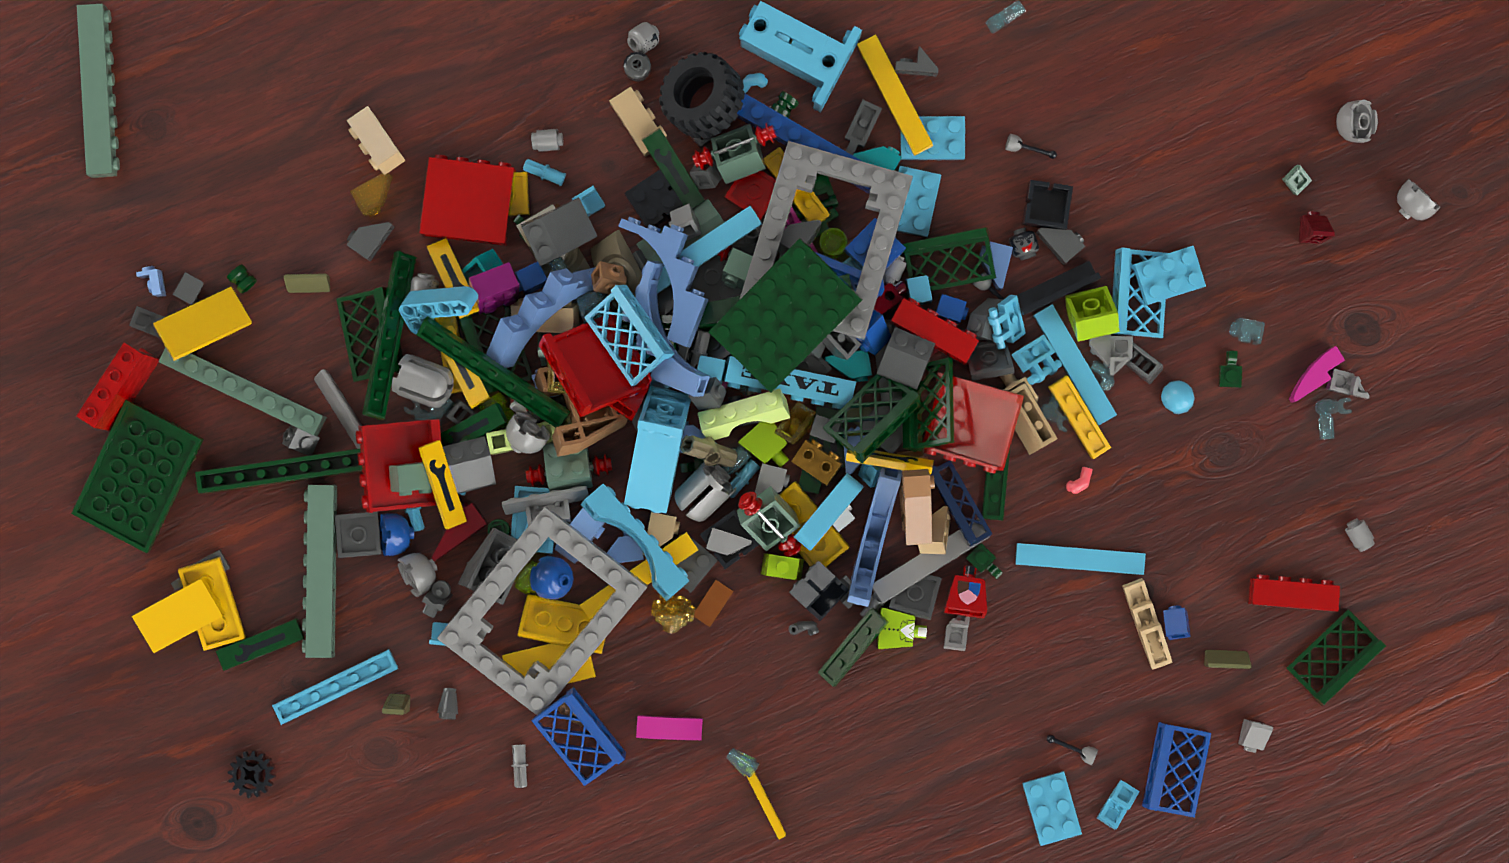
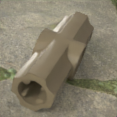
(709, 451)

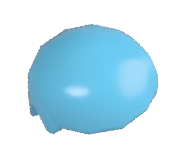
(1177, 397)

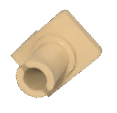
(1011, 383)

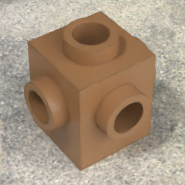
(607, 276)

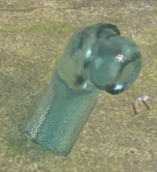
(1107, 379)

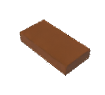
(713, 603)

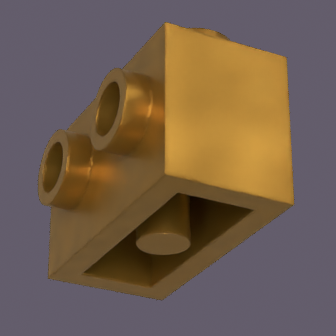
(817, 462)

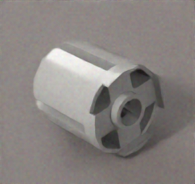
(423, 381)
(696, 484)

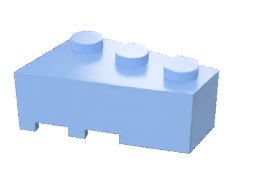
(585, 525)

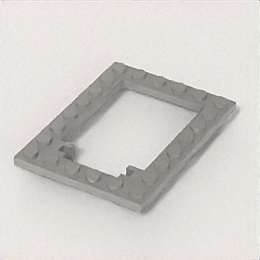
(886, 196)
(468, 627)

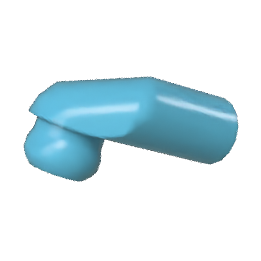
(753, 80)

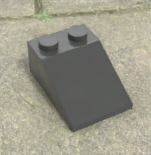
(559, 231)
(484, 561)

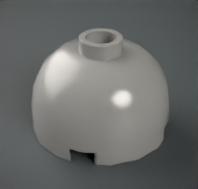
(1357, 121)
(1415, 202)
(525, 434)
(417, 572)

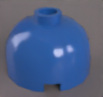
(395, 534)
(551, 578)

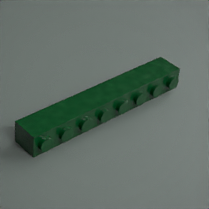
(278, 471)

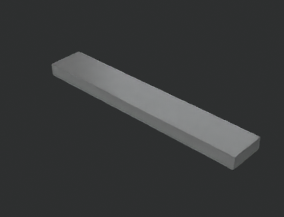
(923, 565)

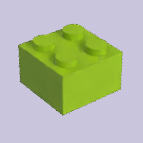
(1092, 313)

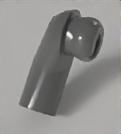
(810, 626)

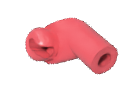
(1081, 483)

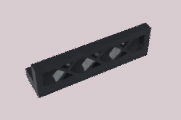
(1057, 287)

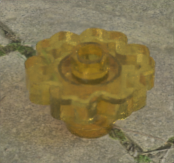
(673, 613)

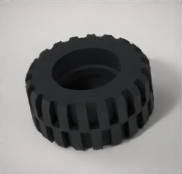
(684, 82)

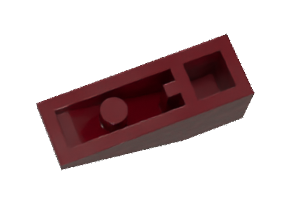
(1315, 228)
(456, 535)

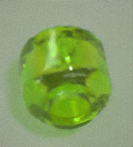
(522, 580)

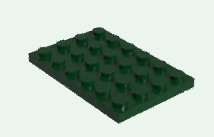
(785, 315)
(137, 476)

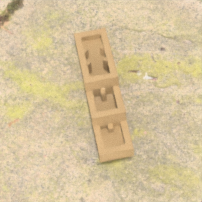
(1147, 624)

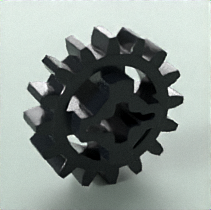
(245, 767)

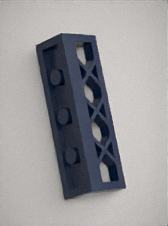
(952, 505)

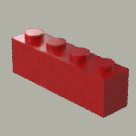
(928, 326)
(1294, 594)

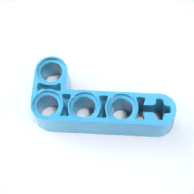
(435, 304)
(828, 511)

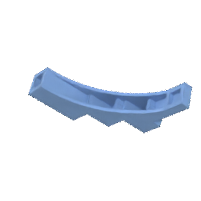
(687, 306)
(536, 309)
(675, 370)
(873, 536)

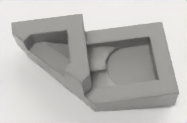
(1102, 348)
(1120, 352)
(1346, 383)
(725, 542)
(956, 633)

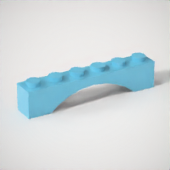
(606, 508)

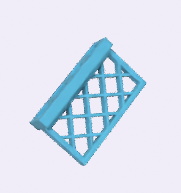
(1121, 295)
(638, 319)

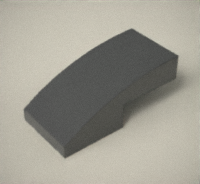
(144, 320)

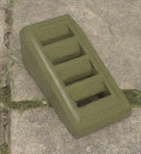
(397, 704)

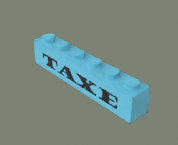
(797, 384)

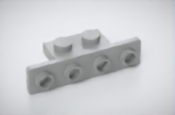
(556, 500)

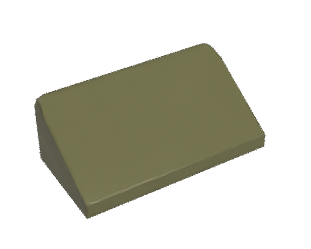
(307, 283)
(1227, 659)

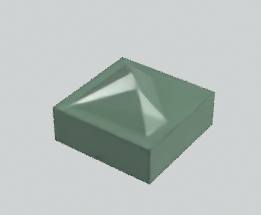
(1297, 179)

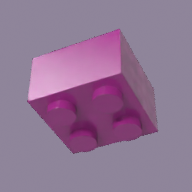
(495, 288)

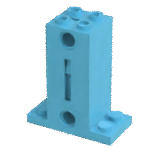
(798, 48)
(657, 449)

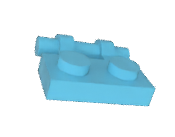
(1011, 320)
(1034, 353)

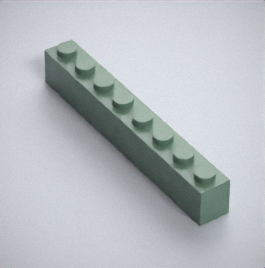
(97, 90)
(246, 391)
(321, 571)

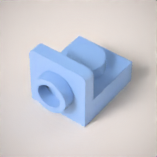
(156, 282)

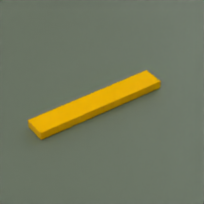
(895, 95)
(678, 549)

